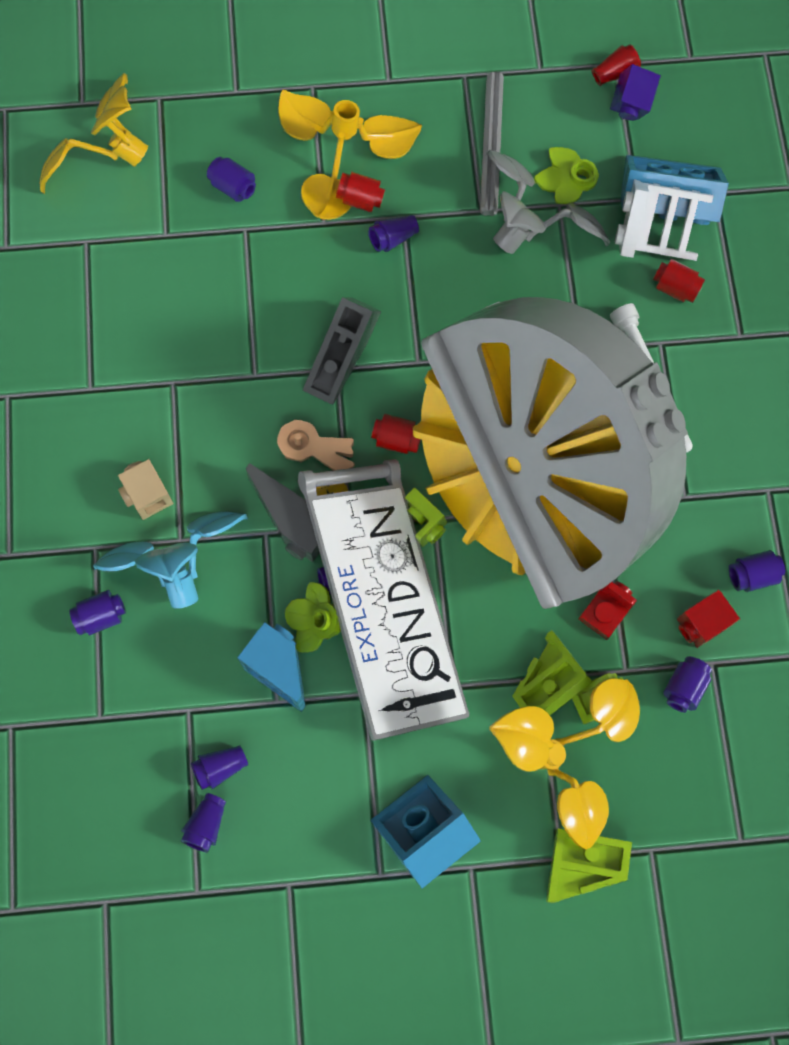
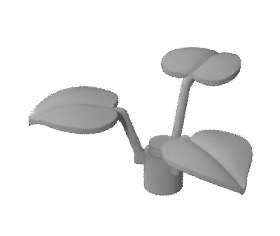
(520, 219)

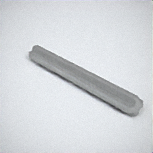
(491, 141)

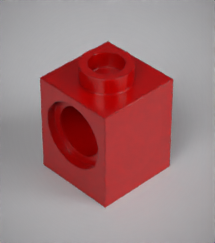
(707, 619)

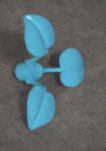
(169, 561)

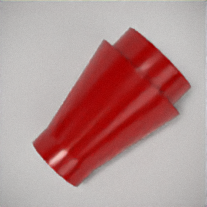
(615, 64)

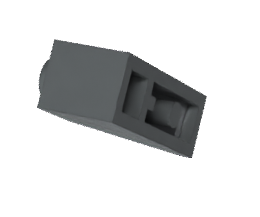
(341, 348)
(287, 513)

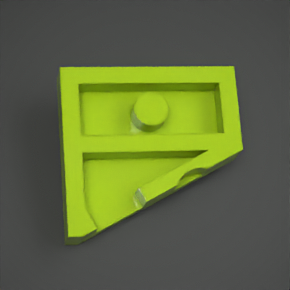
(551, 678)
(582, 870)

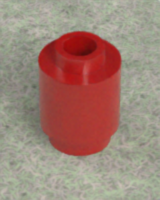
(360, 191)
(678, 281)
(395, 434)

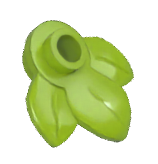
(563, 175)
(312, 618)

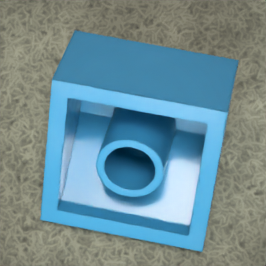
(275, 663)
(426, 830)

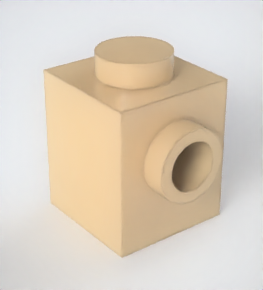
(143, 489)

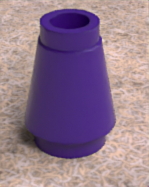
(391, 232)
(218, 766)
(204, 824)

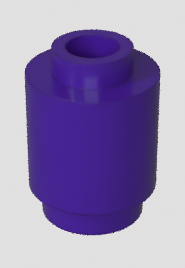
(231, 178)
(757, 571)
(97, 613)
(688, 684)

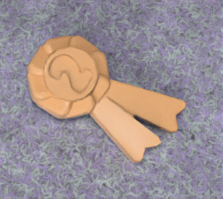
(300, 441)

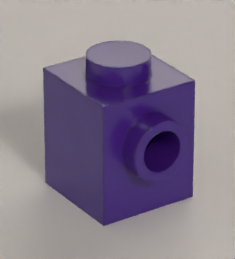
(635, 92)

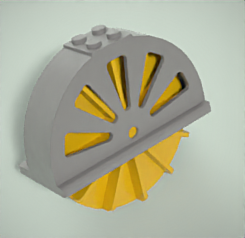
(552, 442)

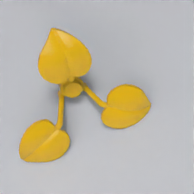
(305, 115)
(123, 142)
(529, 746)

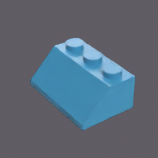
(682, 175)

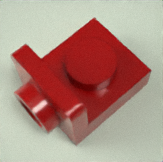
(608, 609)

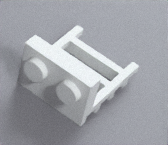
(640, 210)

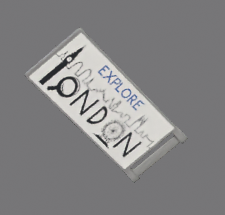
(384, 602)

